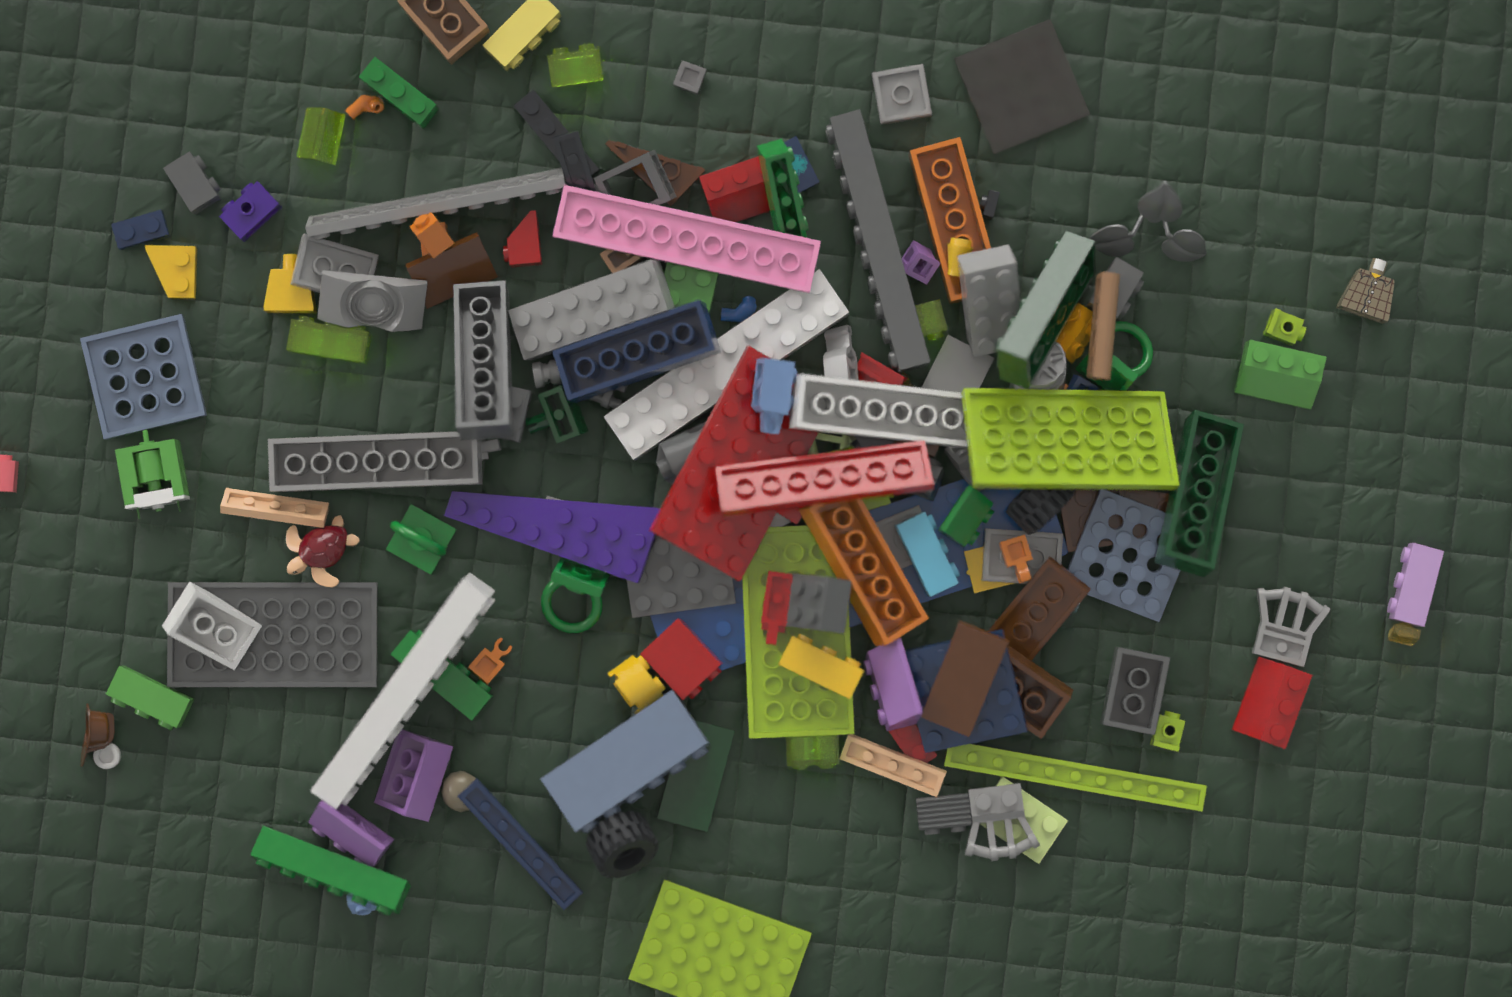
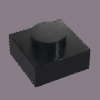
(988, 204)

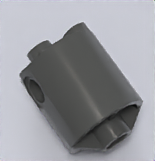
(674, 452)

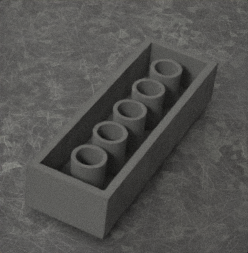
(483, 360)

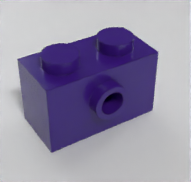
(250, 210)

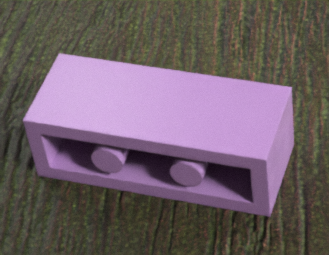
(1415, 584)

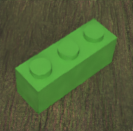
(149, 697)

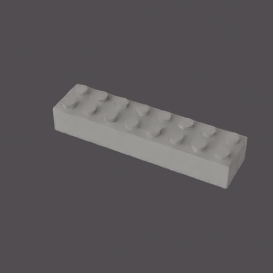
(373, 462)

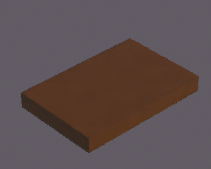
(459, 264)

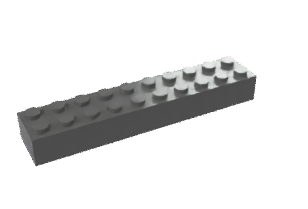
(878, 242)

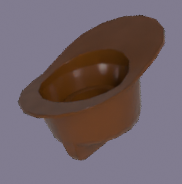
(98, 731)

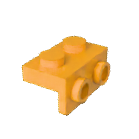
(1076, 333)

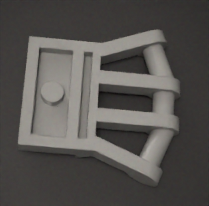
(1280, 641)
(998, 804)

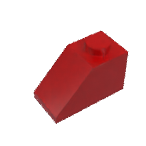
(524, 243)

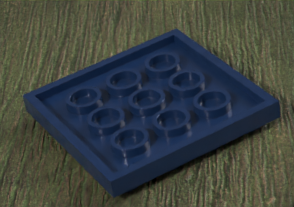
(999, 715)

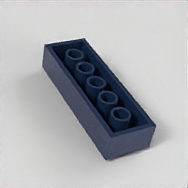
(636, 351)

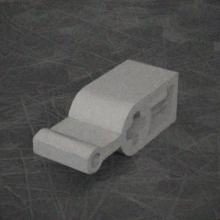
(840, 358)

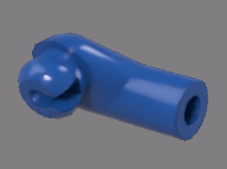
(742, 312)

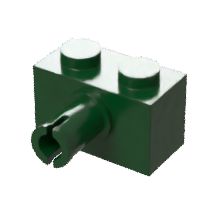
(560, 415)

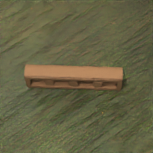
(1103, 326)

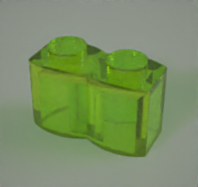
(812, 750)

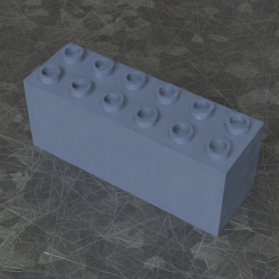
(626, 762)

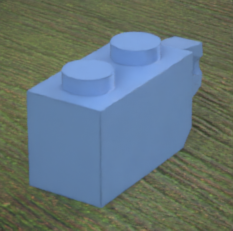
(773, 392)

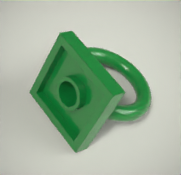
(1122, 375)
(420, 539)
(580, 580)

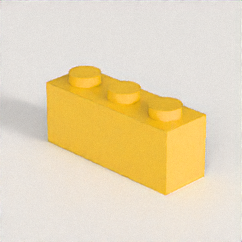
(821, 665)

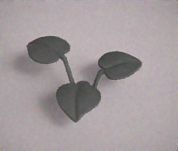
(1155, 206)

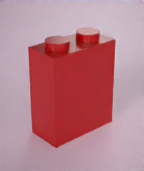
(682, 659)

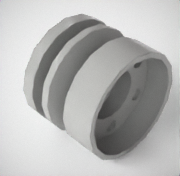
(1052, 373)

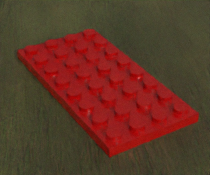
(731, 436)

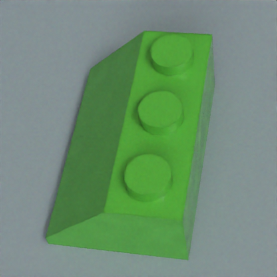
(1280, 374)

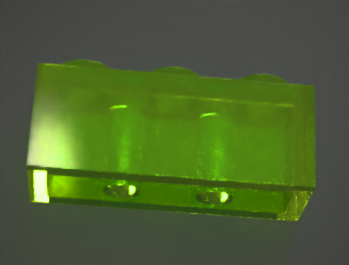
(328, 340)

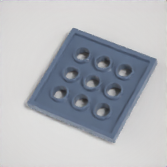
(101, 376)
(1087, 553)

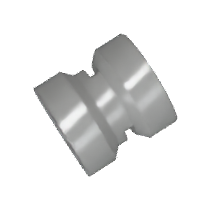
(546, 374)

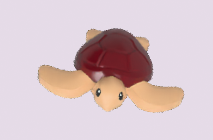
(319, 550)

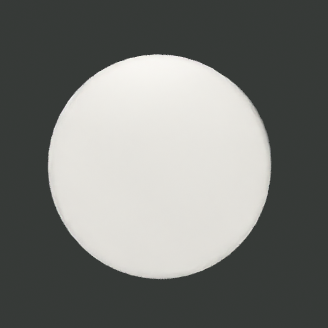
(107, 757)

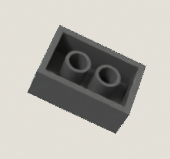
(1135, 690)

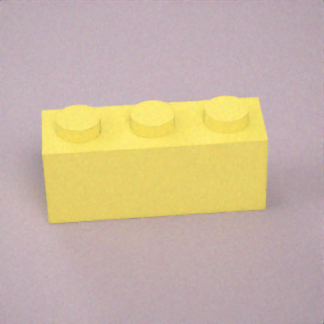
(522, 32)

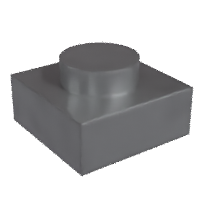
(689, 77)

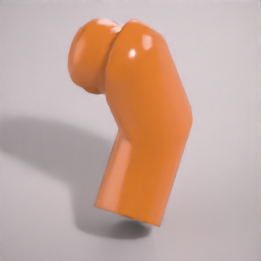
(365, 103)

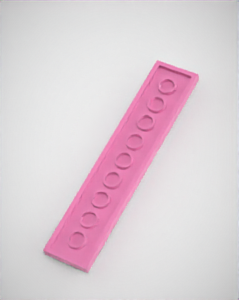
(686, 239)

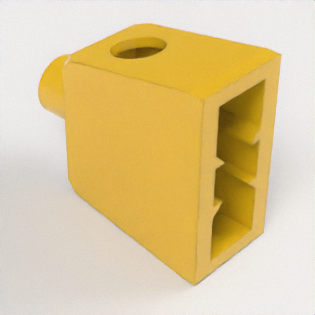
(286, 298)

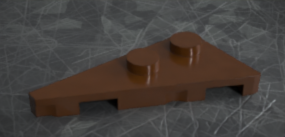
(680, 174)

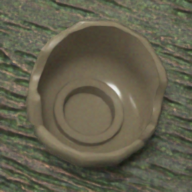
(452, 786)

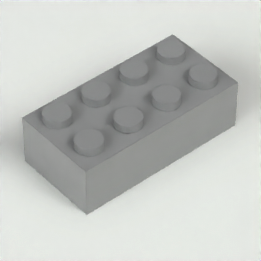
(988, 296)

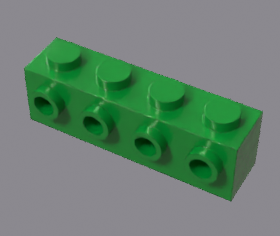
(781, 188)

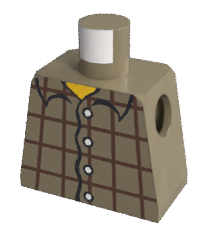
(1369, 293)

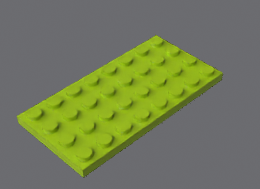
(1069, 439)
(778, 698)

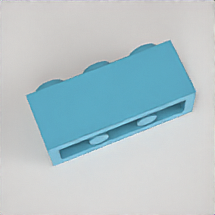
(927, 553)

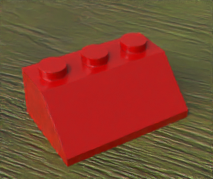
(736, 191)
(1271, 702)

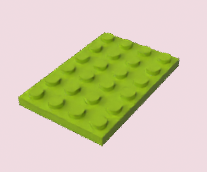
(716, 948)

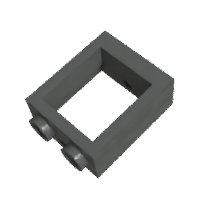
(654, 170)

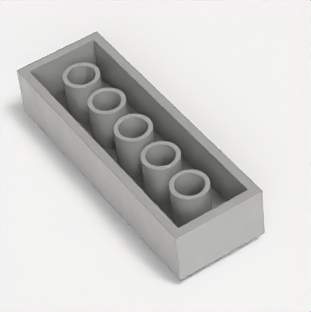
(591, 309)

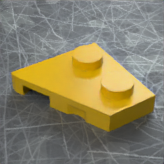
(175, 268)

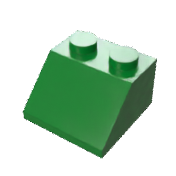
(966, 517)

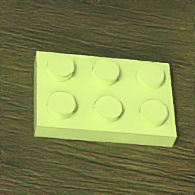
(1042, 820)

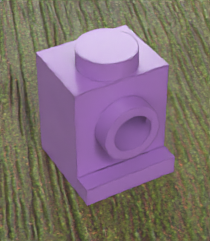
(920, 262)

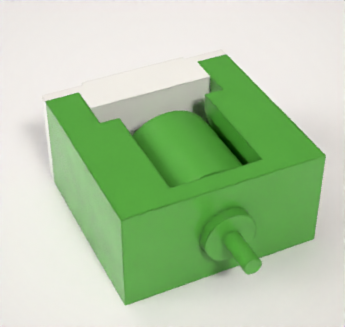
(150, 465)

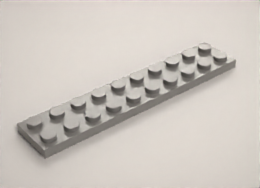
(447, 201)

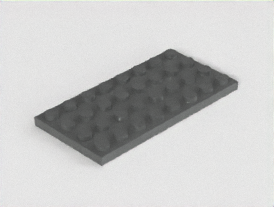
(305, 639)

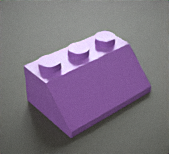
(893, 686)
(413, 775)
(351, 832)

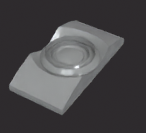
(372, 301)

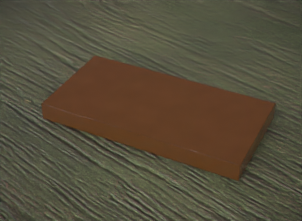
(1040, 608)
(964, 678)

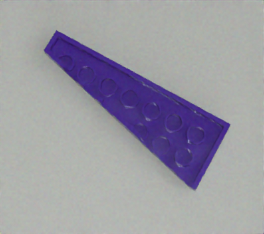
(589, 533)

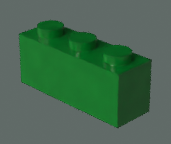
(398, 92)

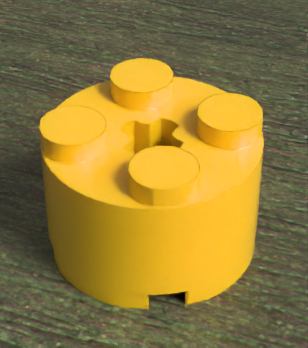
(636, 684)

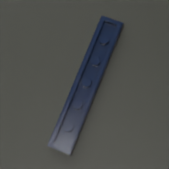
(520, 844)

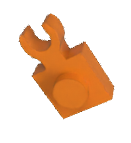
(487, 663)

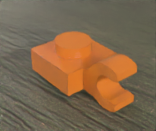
(1016, 554)

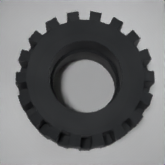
(1037, 506)
(622, 844)

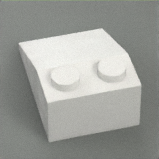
(211, 626)

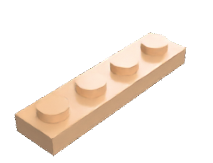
(274, 507)
(893, 765)

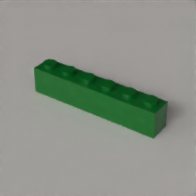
(330, 870)

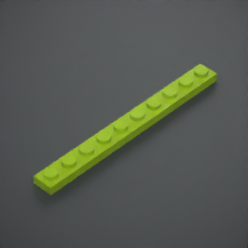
(1077, 776)

